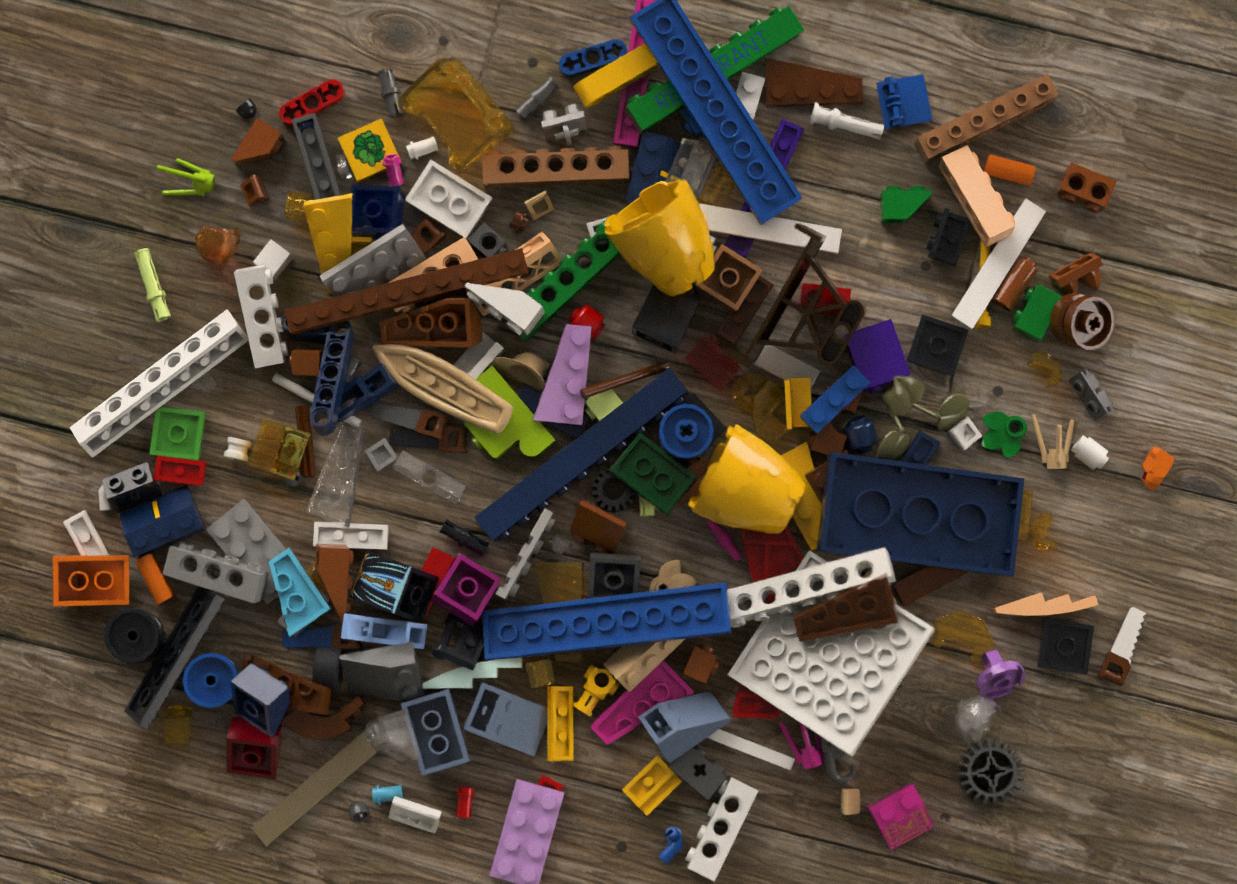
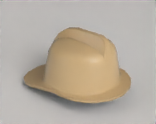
(523, 368)

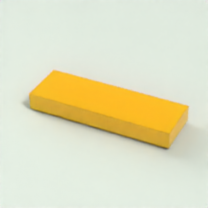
(560, 723)

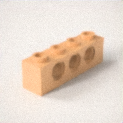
(458, 251)

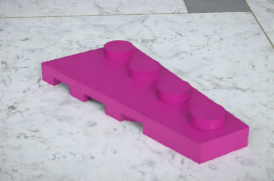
(623, 714)

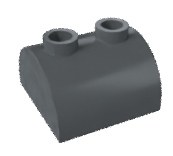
(613, 574)

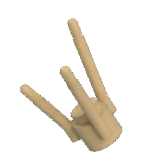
(1057, 457)

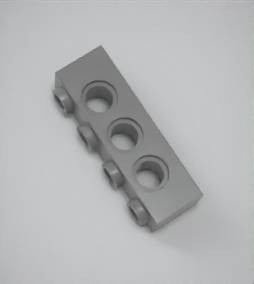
(179, 567)

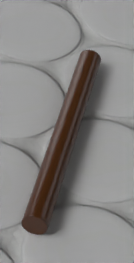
(624, 379)

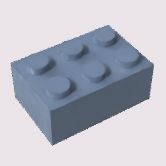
(437, 732)

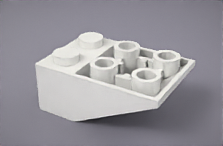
(512, 305)

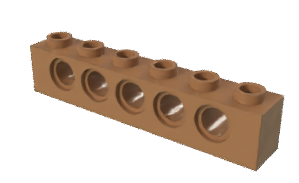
(986, 119)
(592, 174)

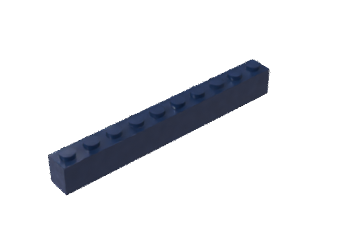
(581, 455)

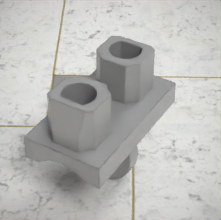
(563, 126)

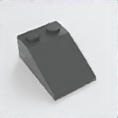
(384, 672)

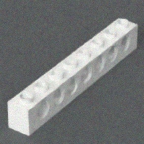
(159, 383)
(805, 579)

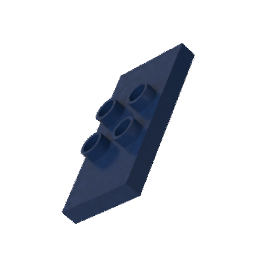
(921, 514)

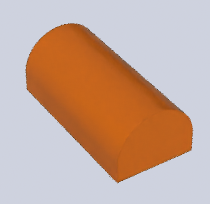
(1009, 170)
(157, 583)

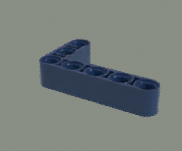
(329, 364)

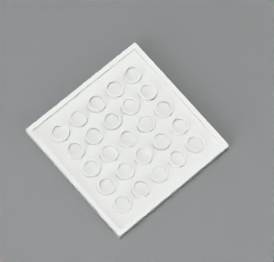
(831, 681)

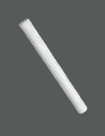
(305, 394)

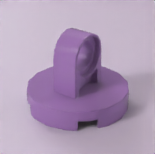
(999, 675)

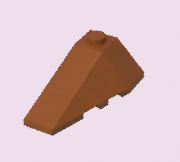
(439, 324)

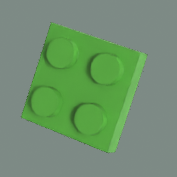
(177, 433)

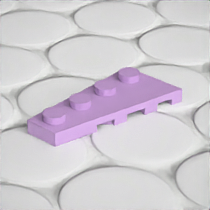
(567, 376)

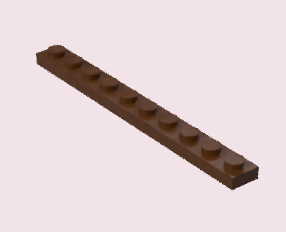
(405, 291)

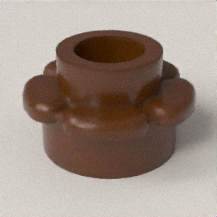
(519, 221)

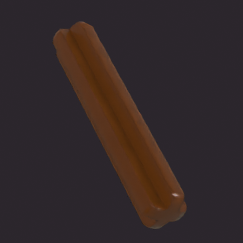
(304, 424)

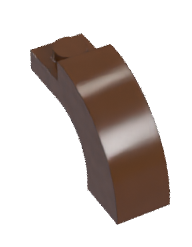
(317, 727)

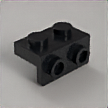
(948, 238)

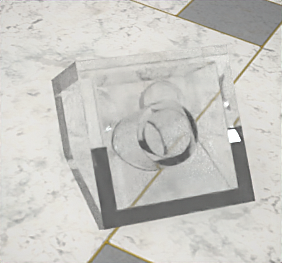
(393, 737)

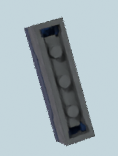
(316, 156)

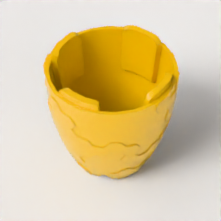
(664, 237)
(748, 485)

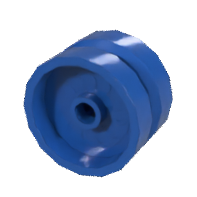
(686, 417)
(195, 679)

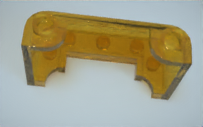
(457, 111)

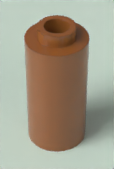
(1014, 283)

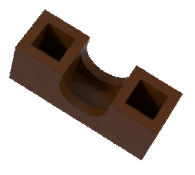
(828, 439)

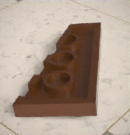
(303, 693)

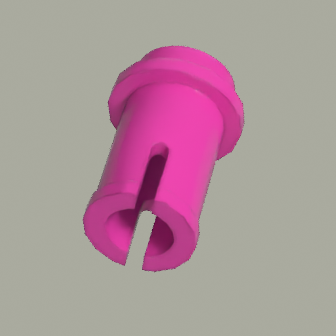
(393, 169)

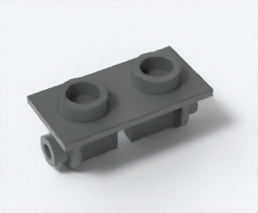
(1096, 403)

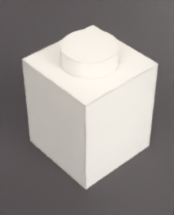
(274, 258)

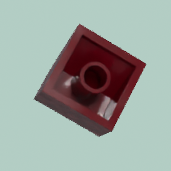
(252, 750)

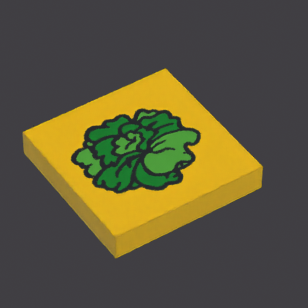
(367, 148)

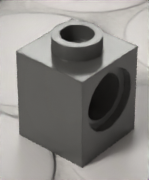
(481, 235)

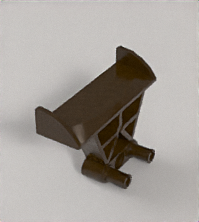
(832, 347)

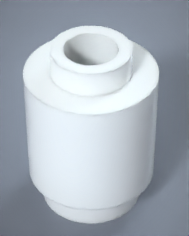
(1090, 452)

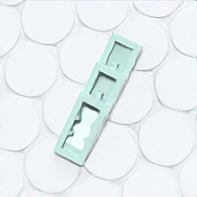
(465, 677)

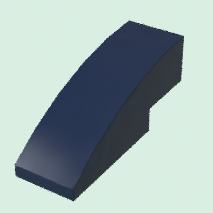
(365, 391)

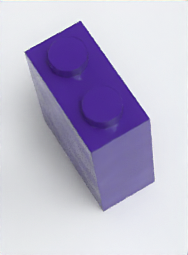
(878, 355)

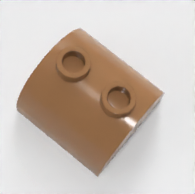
(730, 280)

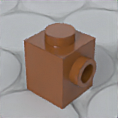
(306, 361)
(701, 664)

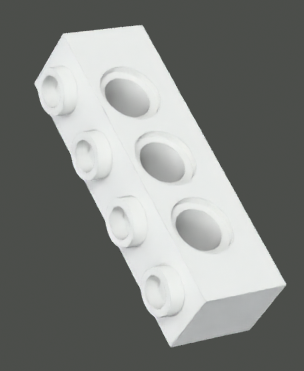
(262, 354)
(711, 866)

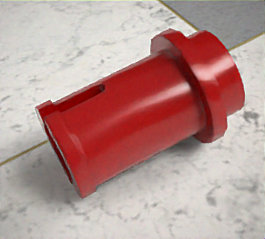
(464, 801)

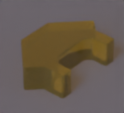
(965, 629)

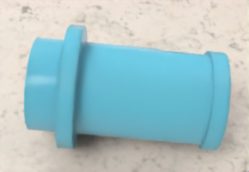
(386, 794)

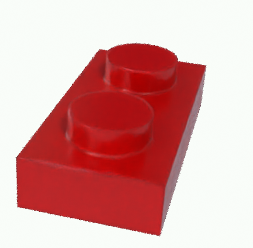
(180, 470)

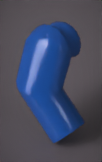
(674, 844)

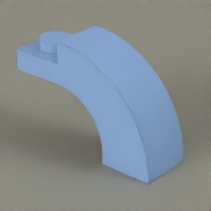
(383, 630)

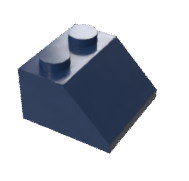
(260, 699)

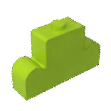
(521, 428)

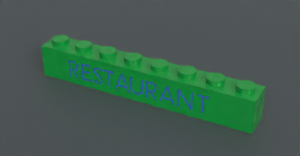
(731, 58)

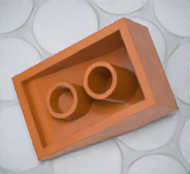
(90, 580)

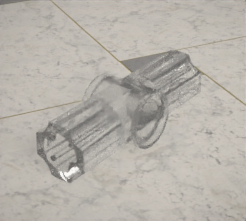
(415, 470)

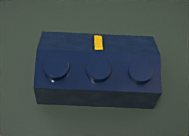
(652, 163)
(162, 522)

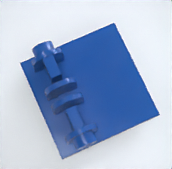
(904, 101)

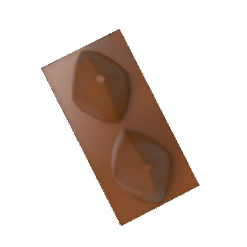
(1085, 267)

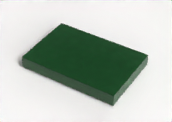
(653, 474)

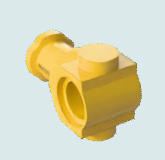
(593, 690)

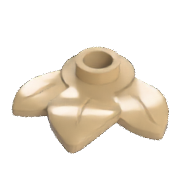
(671, 577)

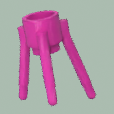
(809, 755)

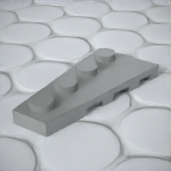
(523, 565)

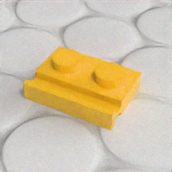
(652, 785)

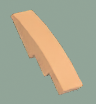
(1037, 606)

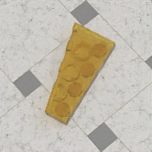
(558, 584)

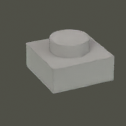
(381, 454)

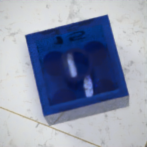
(376, 210)

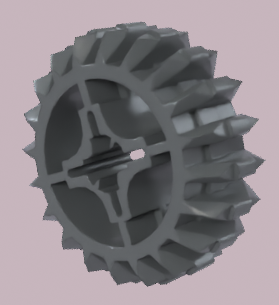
(991, 783)

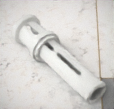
(835, 119)

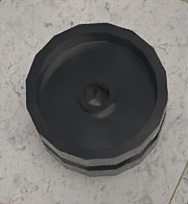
(121, 630)

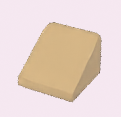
(850, 801)

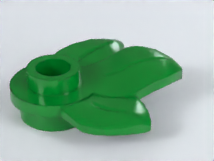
(999, 433)

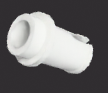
(422, 148)

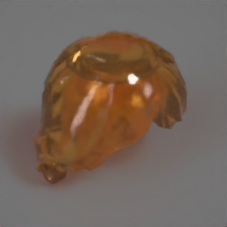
(217, 244)

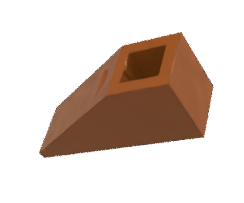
(332, 567)

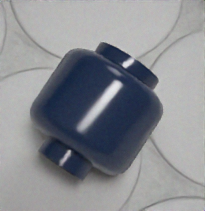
(860, 434)

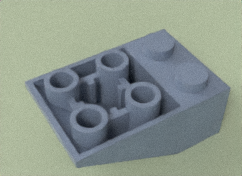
(507, 719)
(683, 722)

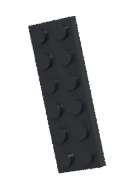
(173, 656)

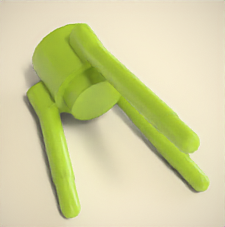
(202, 179)

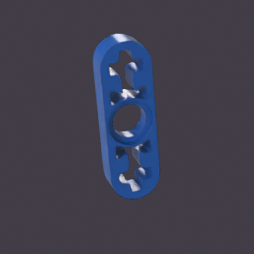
(573, 56)

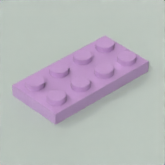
(527, 833)

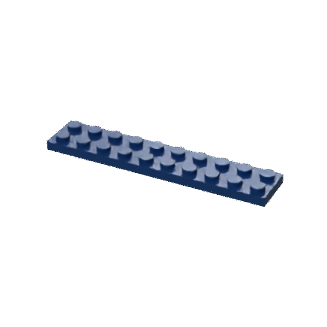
(715, 108)
(606, 622)

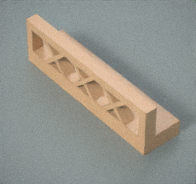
(533, 252)

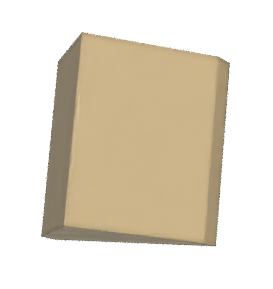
(539, 205)

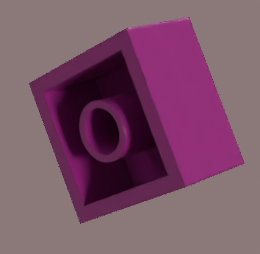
(466, 589)

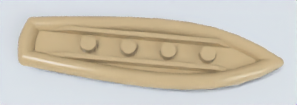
(444, 386)

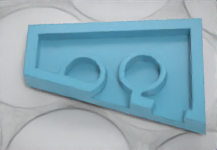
(297, 593)

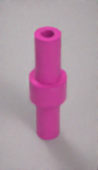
(724, 540)

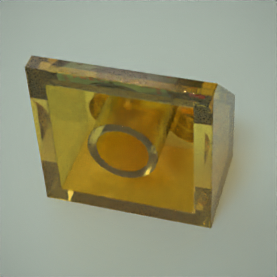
(278, 449)

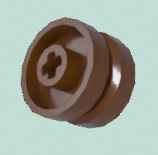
(1082, 321)

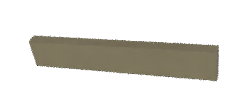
(314, 789)

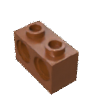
(1087, 180)

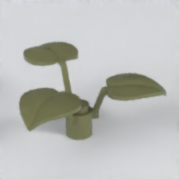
(900, 399)

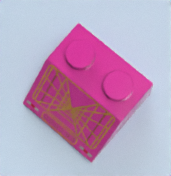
(900, 816)

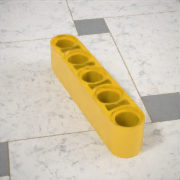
(615, 76)

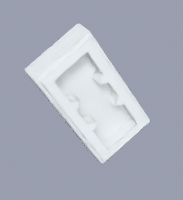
(414, 814)

